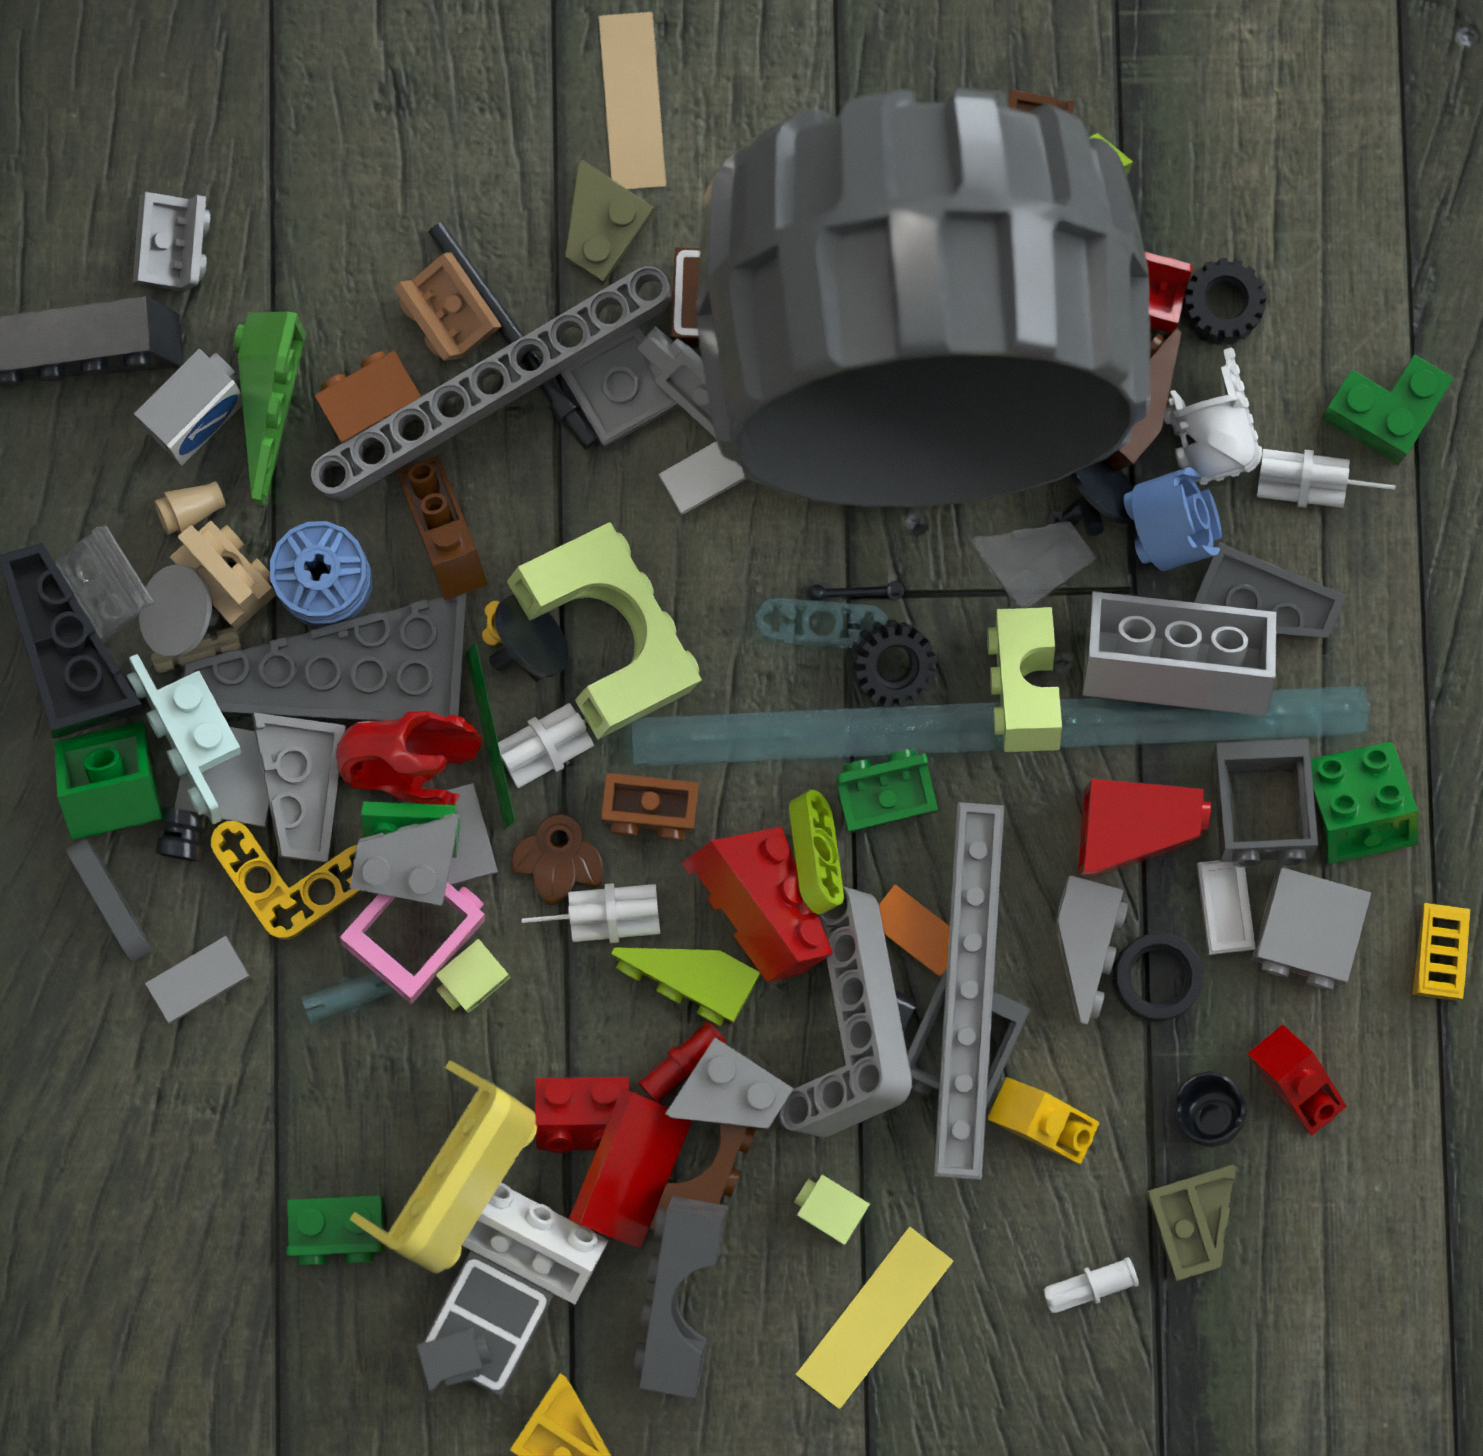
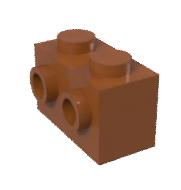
(366, 395)
(650, 804)

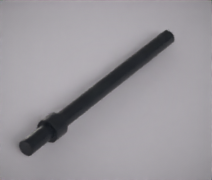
(563, 404)

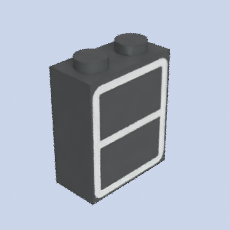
(497, 1306)

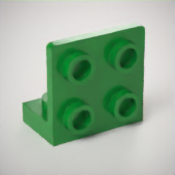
(1364, 802)

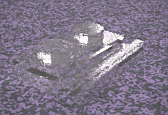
(103, 582)

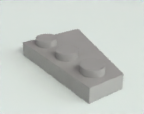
(300, 782)

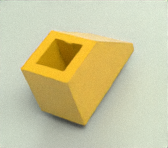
(1043, 1120)

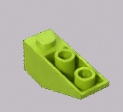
(702, 976)

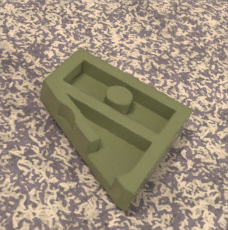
(602, 222)
(1194, 1220)

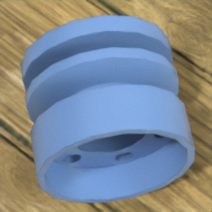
(337, 594)

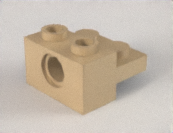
(236, 590)

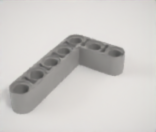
(869, 1027)

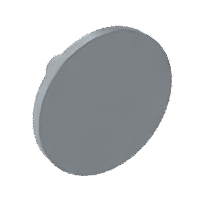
(179, 611)

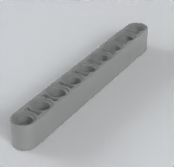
(469, 383)

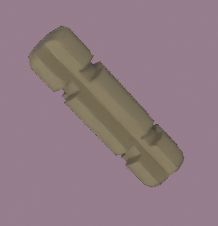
(225, 641)

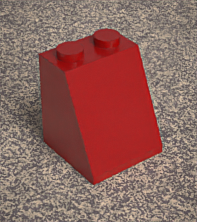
(1136, 823)

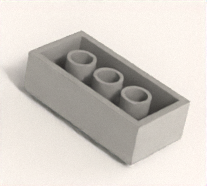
(1180, 653)

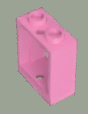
(389, 969)

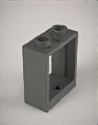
(1265, 757)
(1002, 1008)

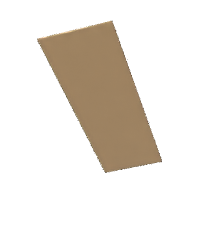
(632, 100)

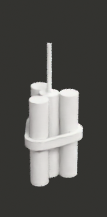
(1306, 478)
(544, 745)
(610, 913)

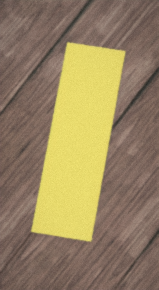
(874, 1317)

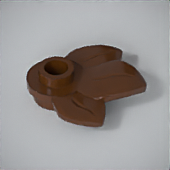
(556, 865)

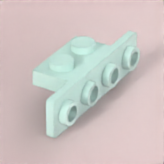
(193, 727)

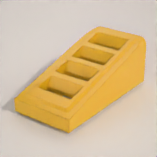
(1434, 989)

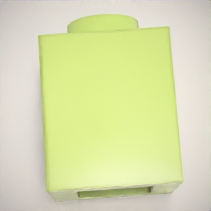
(471, 977)
(830, 1208)

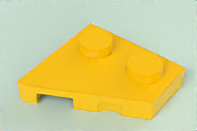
(560, 1427)

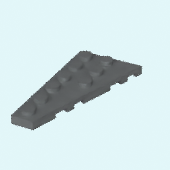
(350, 669)

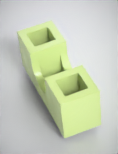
(1027, 713)

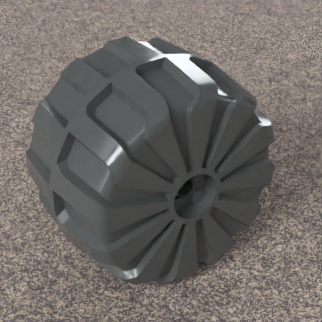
(922, 302)

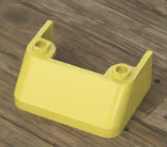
(460, 1177)

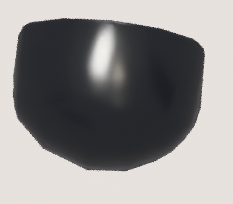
(1210, 1109)

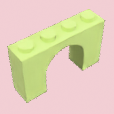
(602, 569)

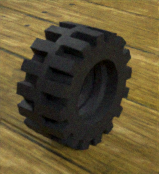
(1230, 274)

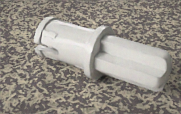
(1091, 1285)

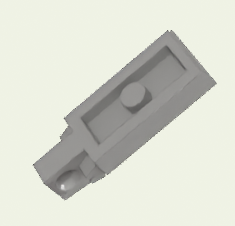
(679, 374)

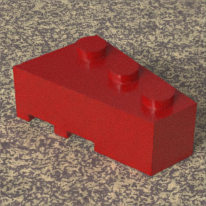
(760, 893)

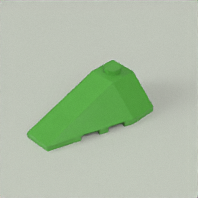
(268, 366)

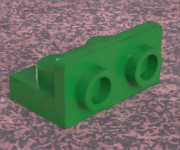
(325, 1228)

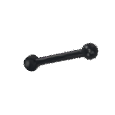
(893, 591)

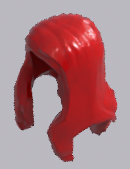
(406, 754)

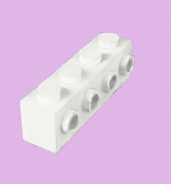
(536, 1243)

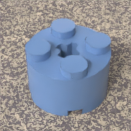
(1173, 520)

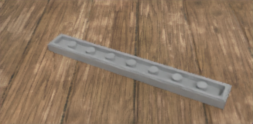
(969, 991)

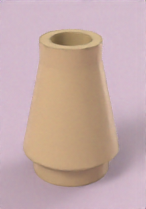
(188, 506)

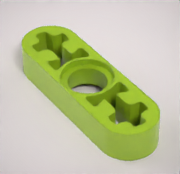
(816, 852)

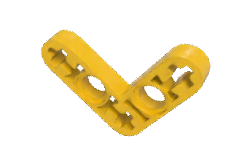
(278, 892)

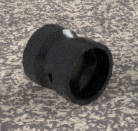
(182, 834)

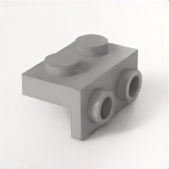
(170, 241)

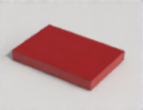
(630, 1169)

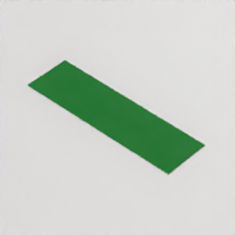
(490, 736)

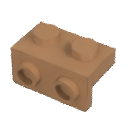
(447, 308)

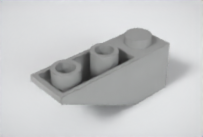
(1084, 932)

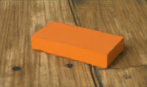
(915, 930)

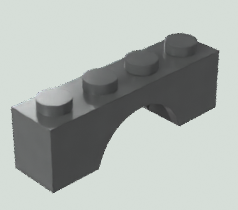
(673, 1350)

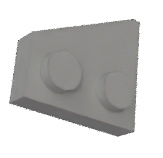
(407, 862)
(730, 1091)

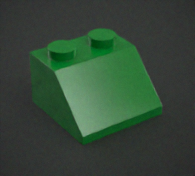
(107, 780)

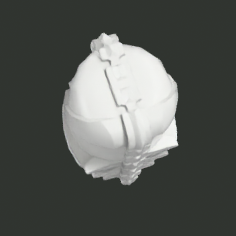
(1220, 427)

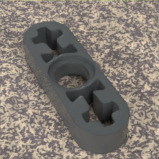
(109, 899)

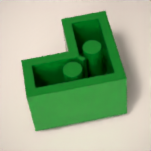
(1385, 418)

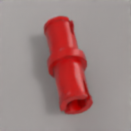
(679, 1063)

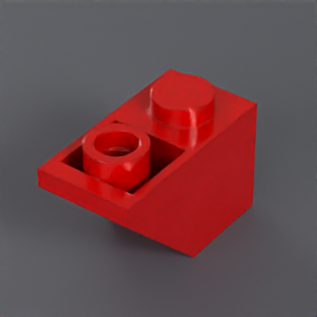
(1297, 1079)

